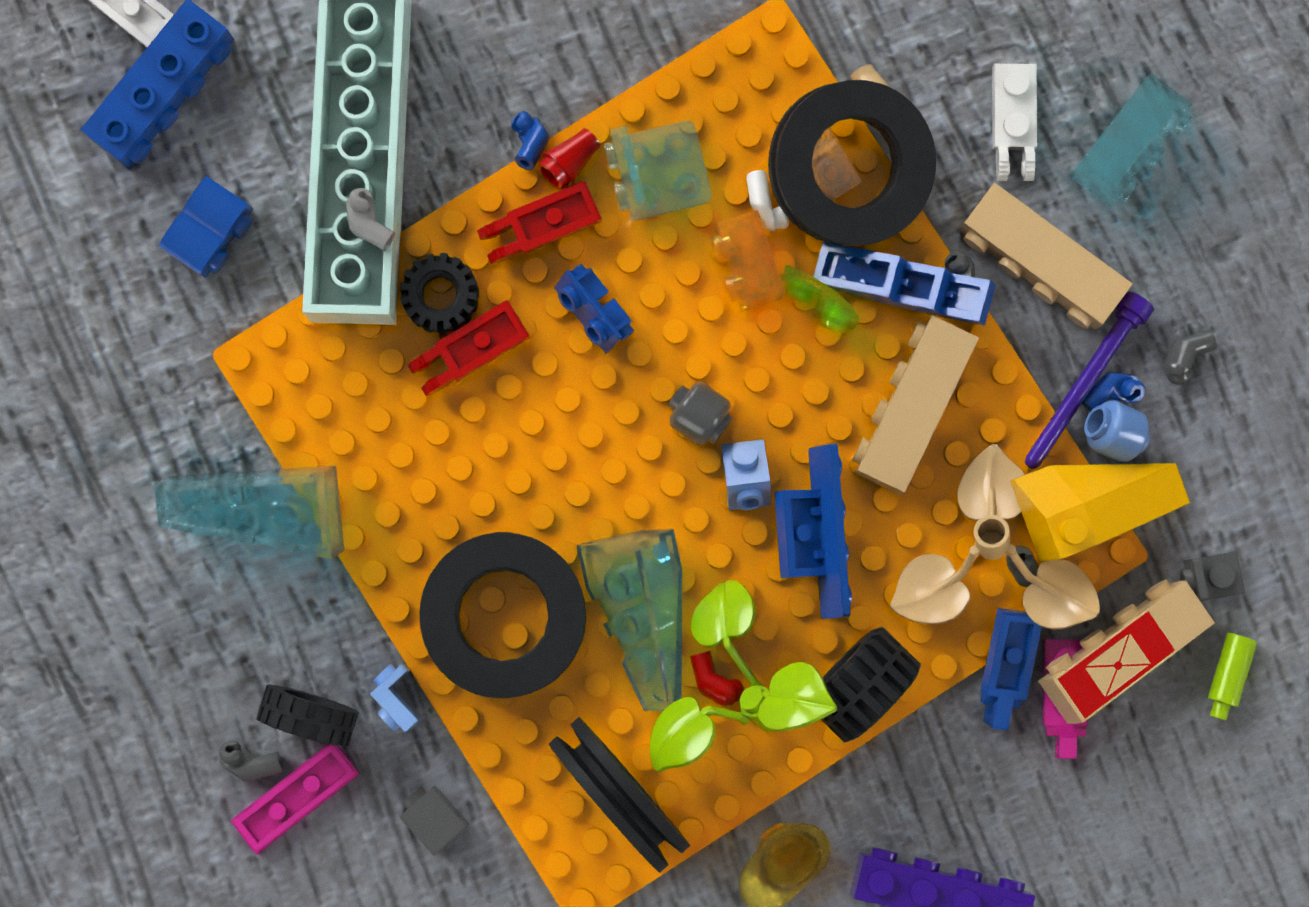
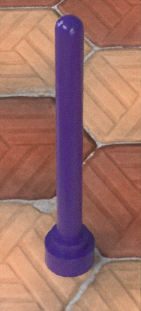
(1131, 312)

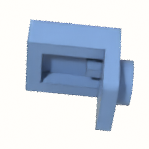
(746, 475)

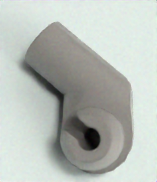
(363, 220)

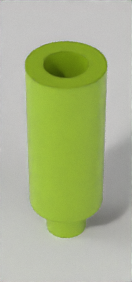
(1231, 674)

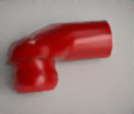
(713, 685)

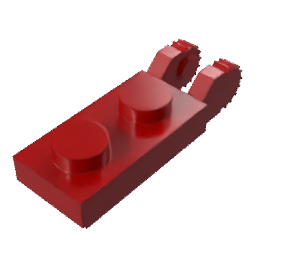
(543, 221)
(472, 346)

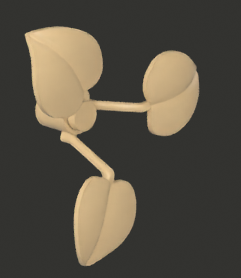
(933, 591)

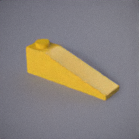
(1088, 504)

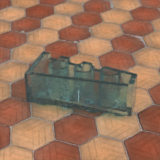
(268, 507)

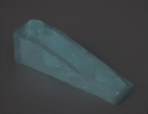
(641, 594)

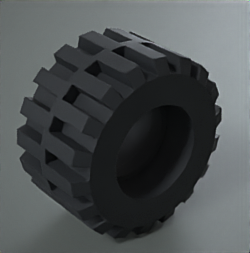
(868, 682)

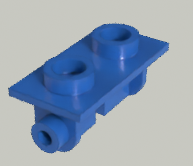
(580, 294)

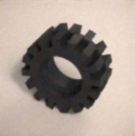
(432, 268)

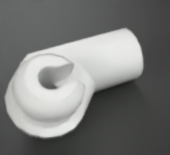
(761, 200)

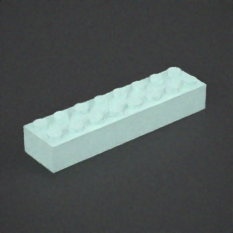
(355, 146)

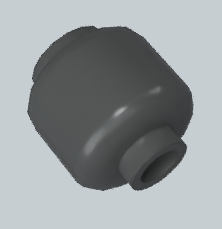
(700, 413)

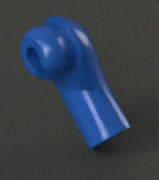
(1115, 387)

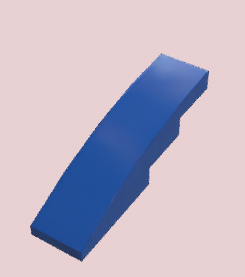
(904, 283)

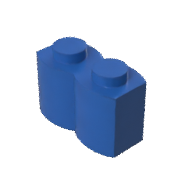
(207, 227)

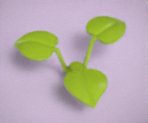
(793, 699)

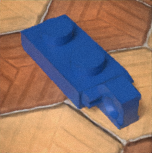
(1008, 666)

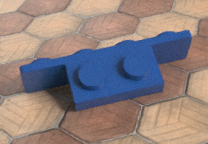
(813, 532)

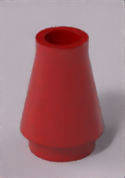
(567, 160)

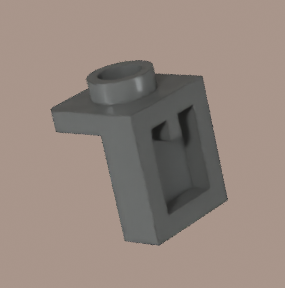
(1214, 576)

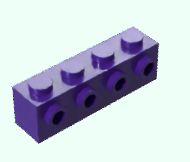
(900, 884)

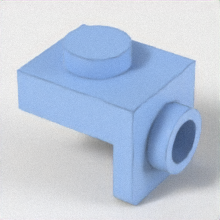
(394, 710)

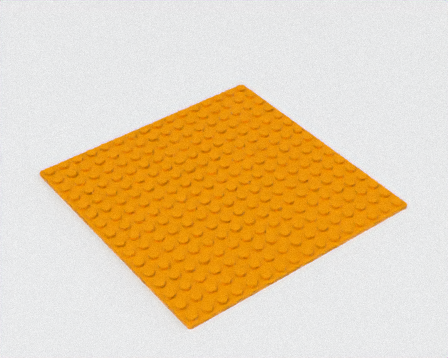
(585, 451)

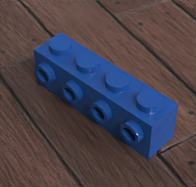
(159, 84)

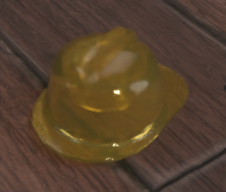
(783, 864)

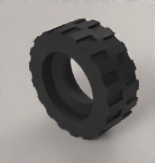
(307, 715)

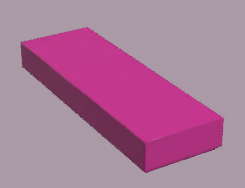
(295, 797)

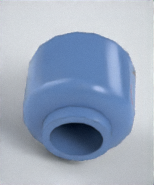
(1117, 431)

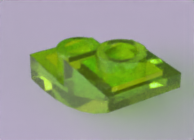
(831, 307)

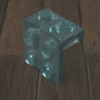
(658, 170)

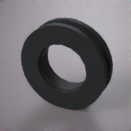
(910, 152)
(443, 600)
(619, 795)

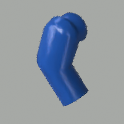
(533, 137)

